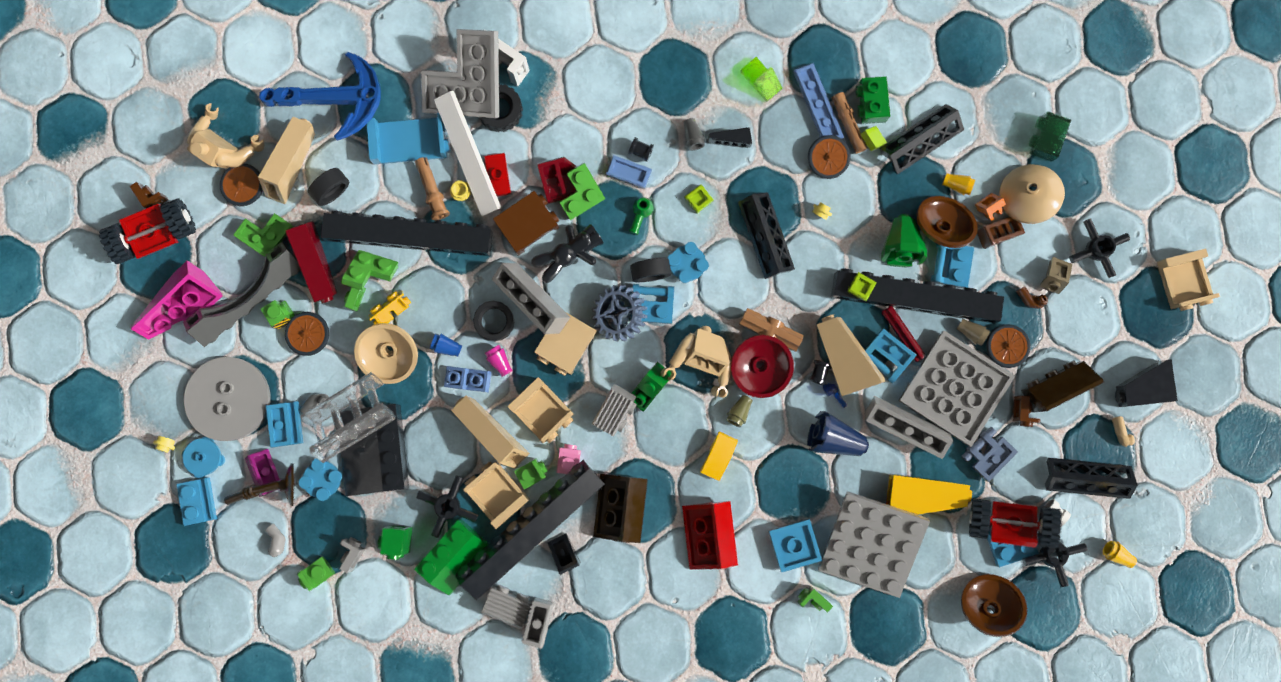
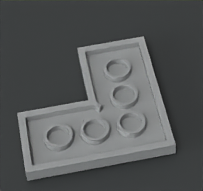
(476, 76)

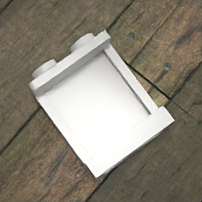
(517, 62)

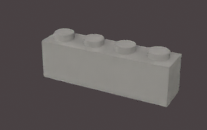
(530, 298)
(908, 427)

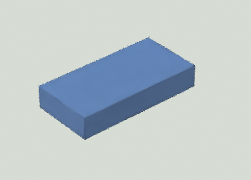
(628, 172)

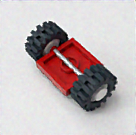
(147, 231)
(1015, 523)

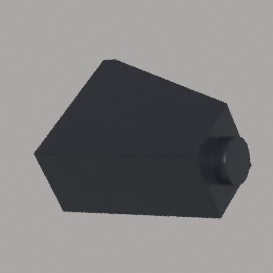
(1149, 386)

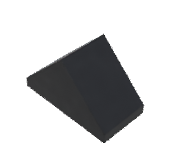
(563, 554)

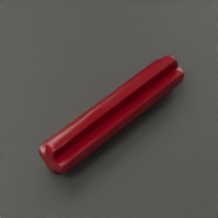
(903, 332)

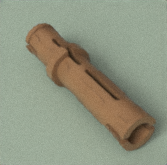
(845, 113)

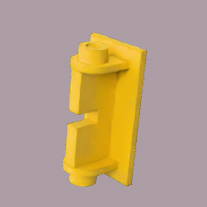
(394, 302)

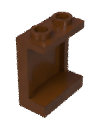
(526, 221)

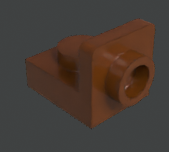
(146, 195)
(1021, 411)

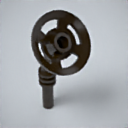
(285, 484)

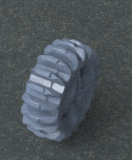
(614, 297)

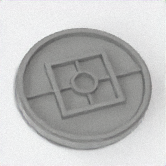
(226, 399)

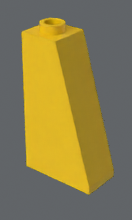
(926, 495)

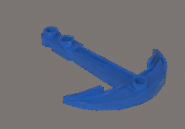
(345, 95)

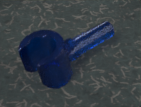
(830, 389)

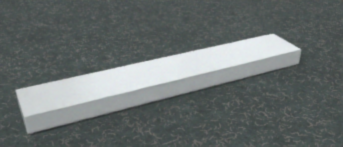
(467, 153)

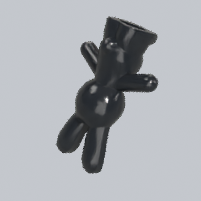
(565, 254)

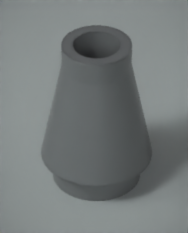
(694, 137)

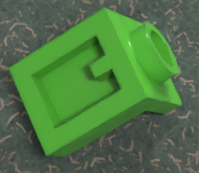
(353, 298)
(531, 473)
(315, 574)
(818, 600)

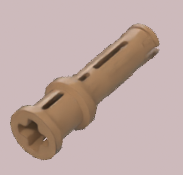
(434, 197)

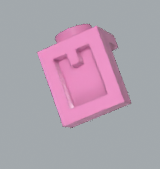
(568, 458)

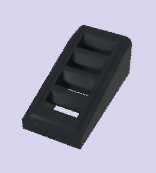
(735, 137)

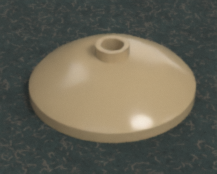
(1029, 205)
(374, 357)

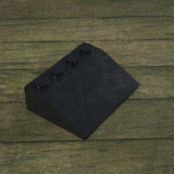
(378, 459)

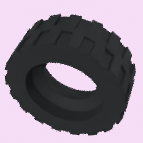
(514, 114)

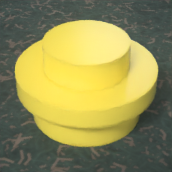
(460, 190)
(822, 210)
(164, 444)

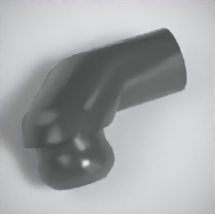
(312, 401)

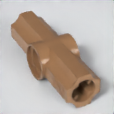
(770, 326)

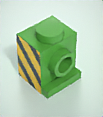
(277, 313)

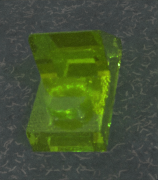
(761, 78)

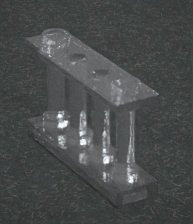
(355, 430)

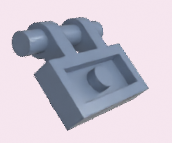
(994, 458)

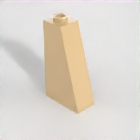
(286, 160)
(847, 357)
(489, 432)

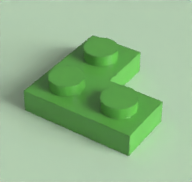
(586, 194)
(263, 239)
(368, 265)

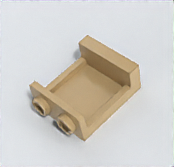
(1186, 280)
(567, 347)
(541, 411)
(496, 493)

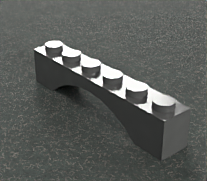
(210, 322)

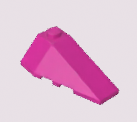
(177, 300)

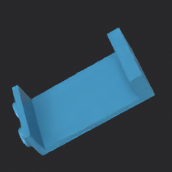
(407, 140)

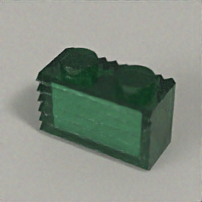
(1049, 136)

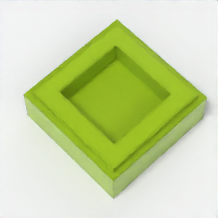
(873, 138)
(699, 198)
(861, 286)

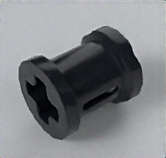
(641, 149)
(820, 372)

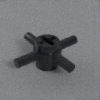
(1092, 248)
(454, 502)
(1063, 555)

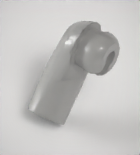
(278, 541)

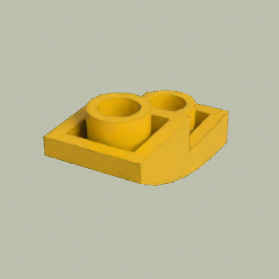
(719, 456)

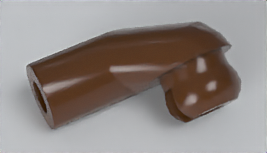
(1031, 301)

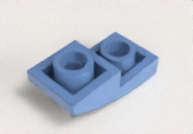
(467, 379)

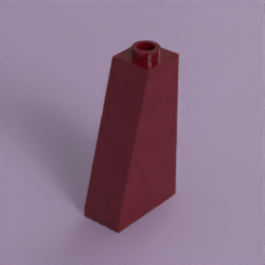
(312, 261)

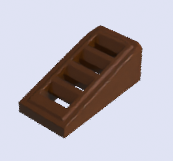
(989, 238)

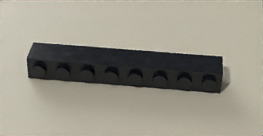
(407, 234)
(923, 297)
(529, 530)

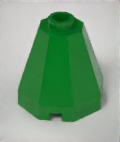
(904, 243)

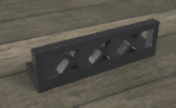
(922, 133)
(763, 235)
(1091, 482)

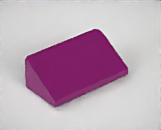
(262, 469)

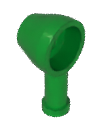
(640, 214)

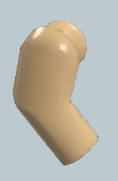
(1121, 432)

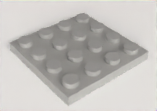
(956, 388)
(873, 544)

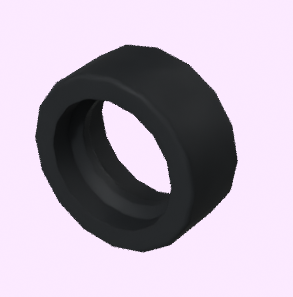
(328, 186)
(650, 270)
(478, 320)

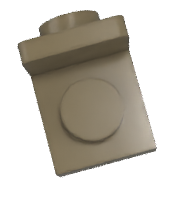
(1057, 275)

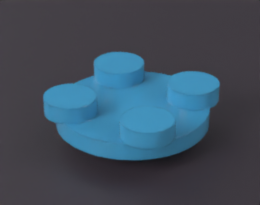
(688, 262)
(202, 457)
(321, 479)

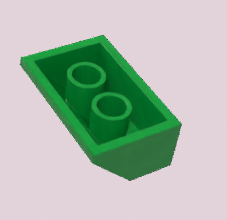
(449, 555)

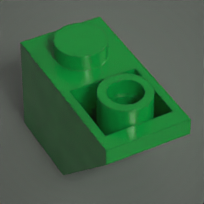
(650, 386)

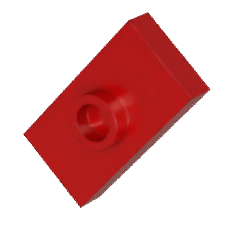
(498, 173)

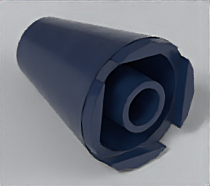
(835, 437)

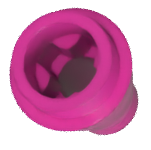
(498, 359)

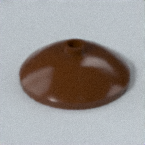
(947, 222)
(1001, 597)

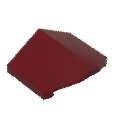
(555, 180)

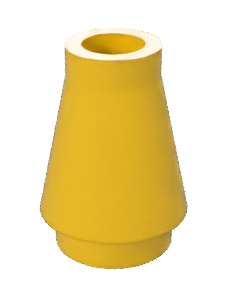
(959, 183)
(1119, 554)

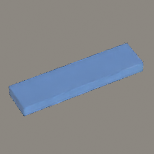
(817, 101)

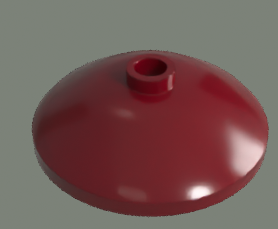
(776, 368)

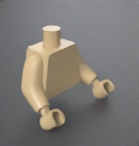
(214, 149)
(704, 352)

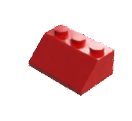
(710, 535)

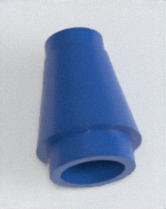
(444, 345)

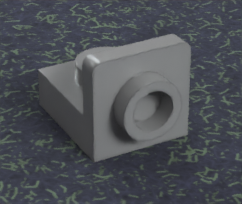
(351, 558)

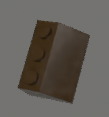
(1061, 385)
(620, 508)

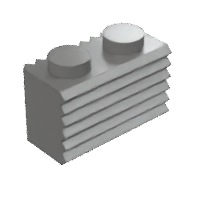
(614, 409)
(507, 606)
(537, 622)

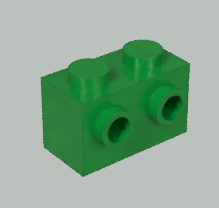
(873, 100)
(395, 541)

